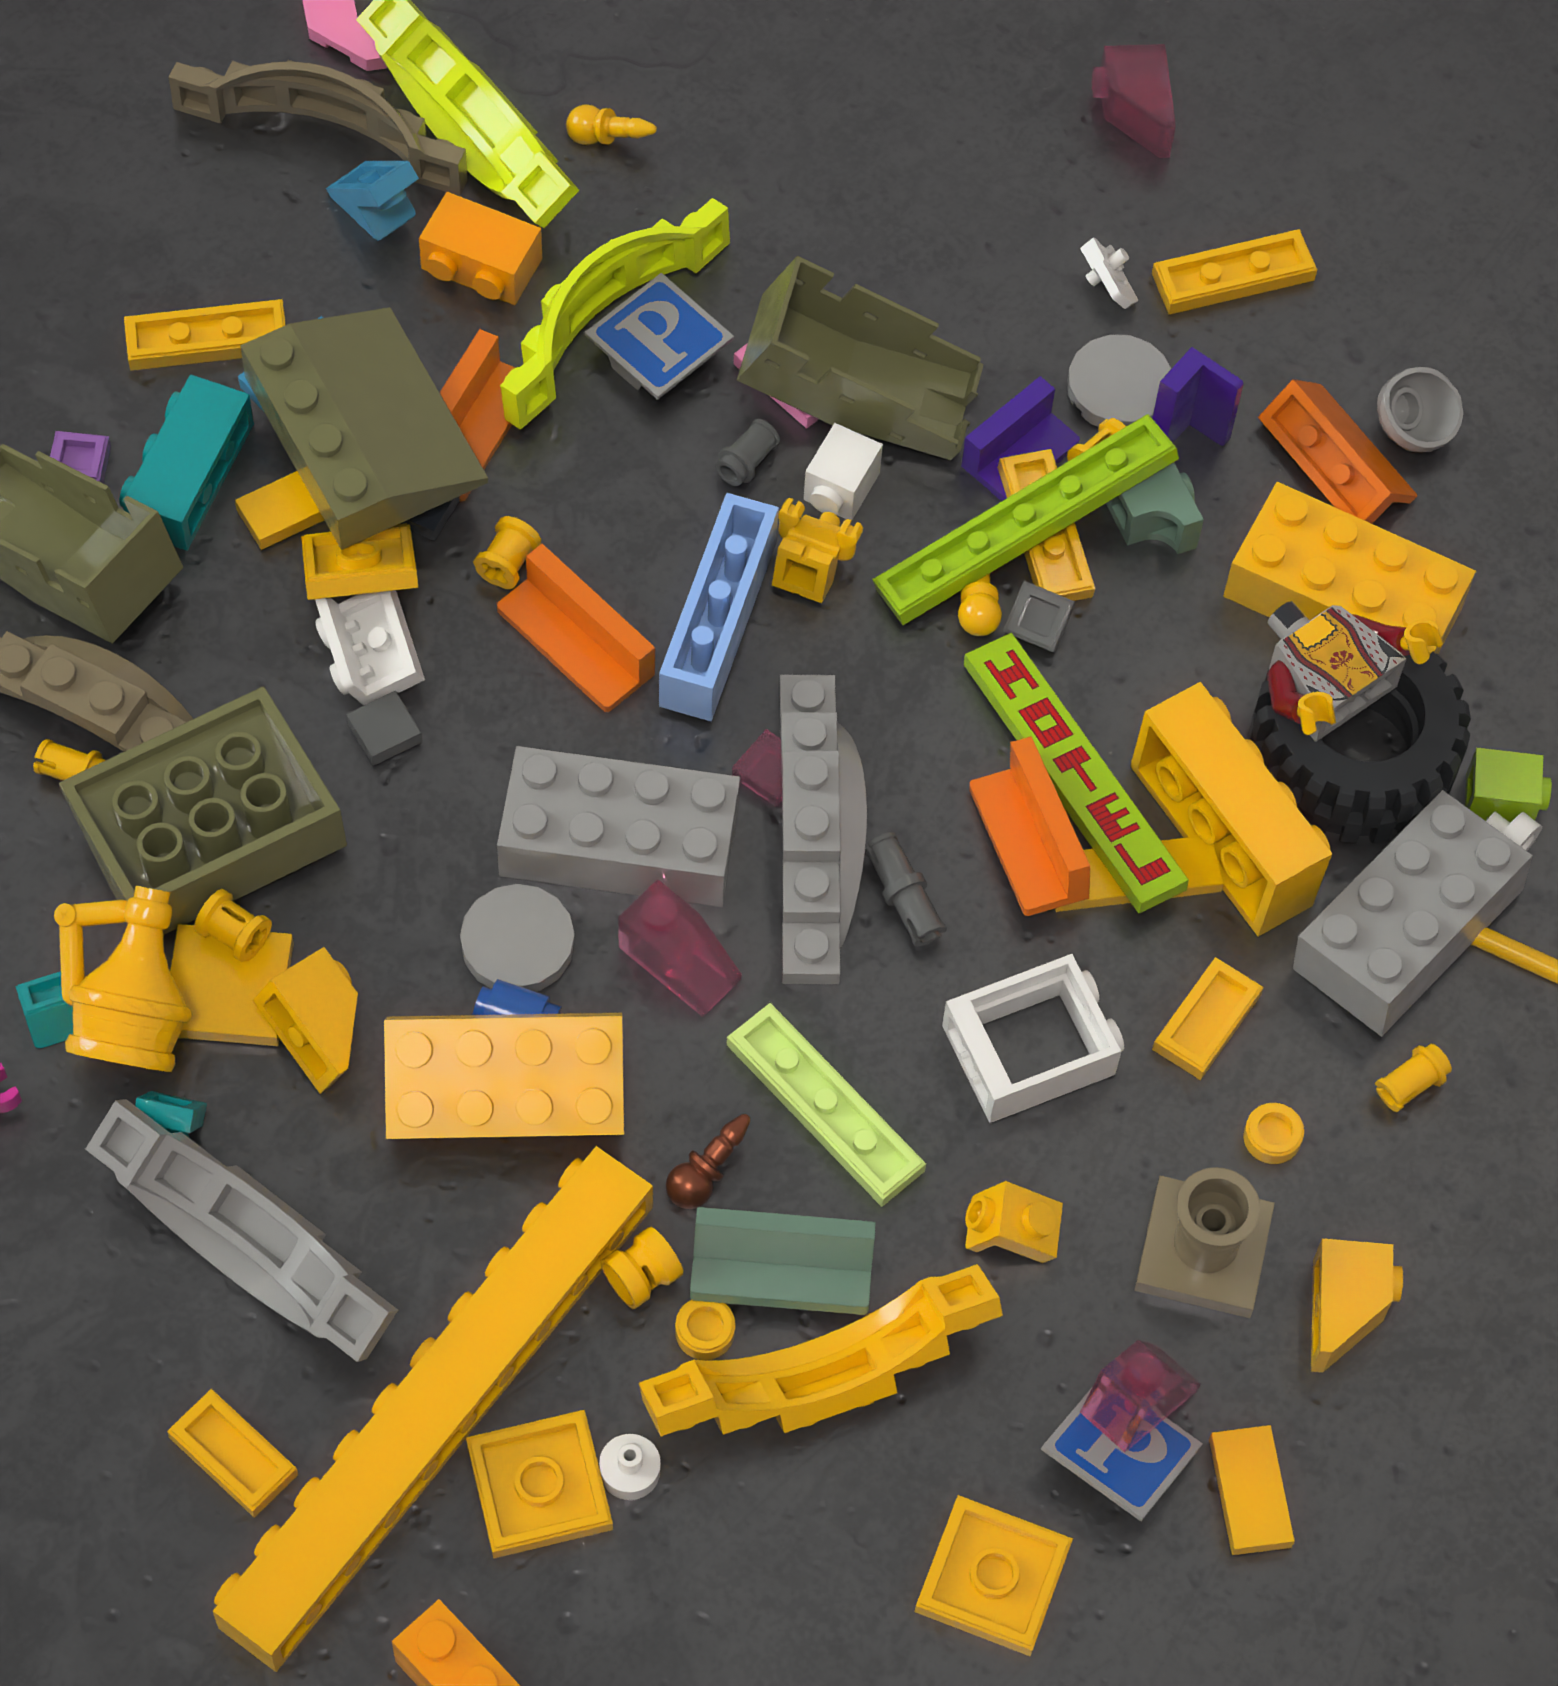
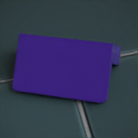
(1200, 396)
(1016, 429)

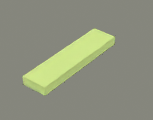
(826, 1104)

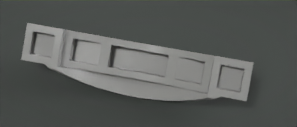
(820, 829)
(242, 1230)

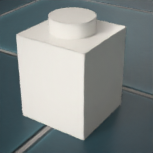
(842, 472)

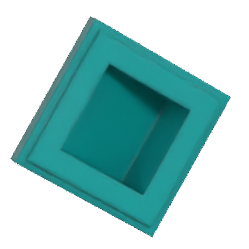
(45, 1010)

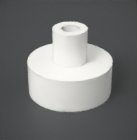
(1521, 830)
(630, 1466)

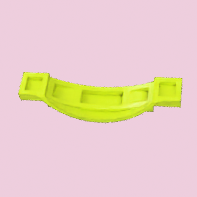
(467, 110)
(597, 283)

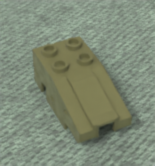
(860, 366)
(76, 548)

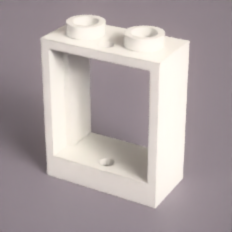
(965, 1030)

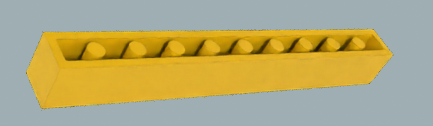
(431, 1410)

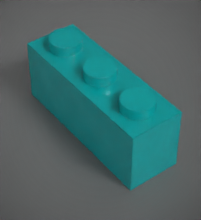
(191, 455)

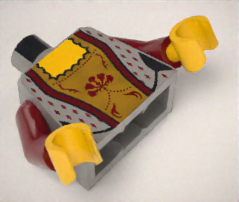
(1338, 663)

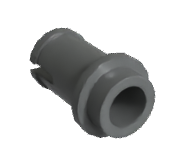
(739, 461)

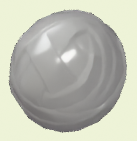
(1420, 409)

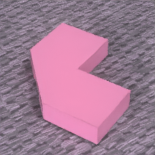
(335, 25)

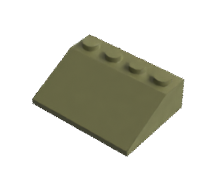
(360, 421)
(207, 808)

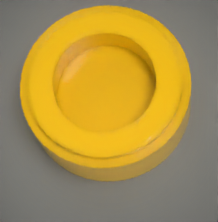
(1273, 1133)
(705, 1329)

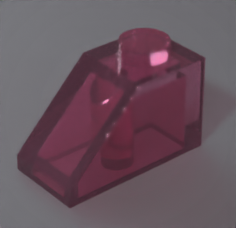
(1137, 94)
(677, 948)
(1137, 1393)

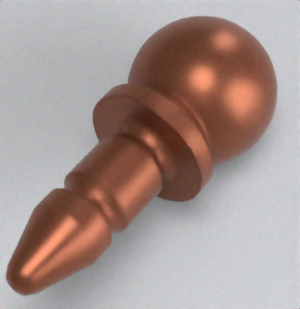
(691, 1182)

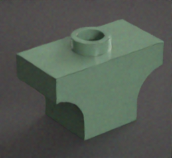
(1159, 510)

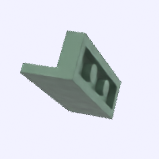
(782, 1260)

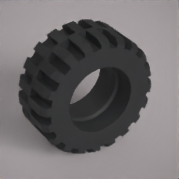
(1375, 796)

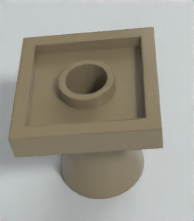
(1206, 1241)

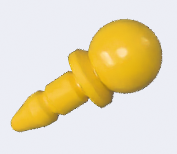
(591, 125)
(980, 608)

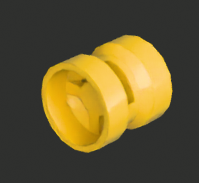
(641, 1267)

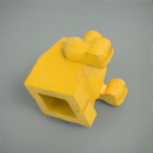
(811, 550)

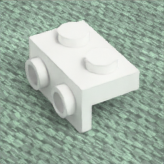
(369, 645)

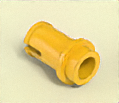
(63, 761)
(1425, 1068)

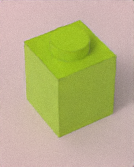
(1506, 784)

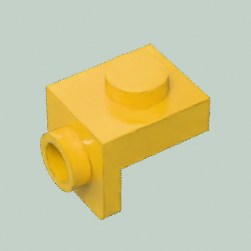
(1014, 1221)

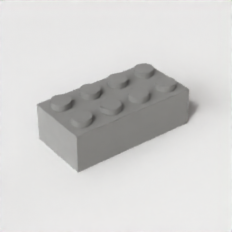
(618, 825)
(1411, 912)

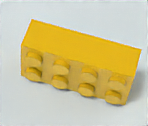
(1329, 558)
(1221, 791)
(504, 1075)

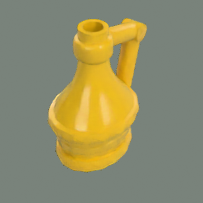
(130, 1003)

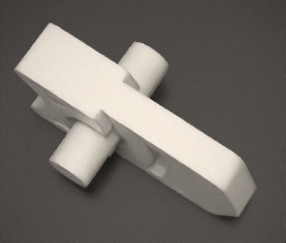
(1108, 267)

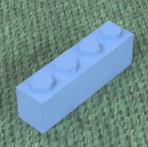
(718, 607)

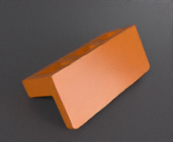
(476, 397)
(1334, 451)
(578, 631)
(1032, 832)

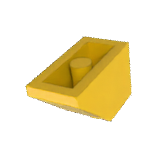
(313, 1015)
(1350, 1295)

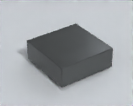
(1039, 616)
(384, 728)

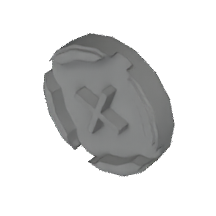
(1116, 378)
(517, 937)

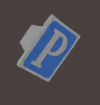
(658, 336)
(1130, 1478)

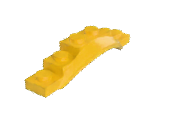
(828, 1372)

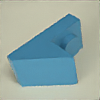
(376, 195)

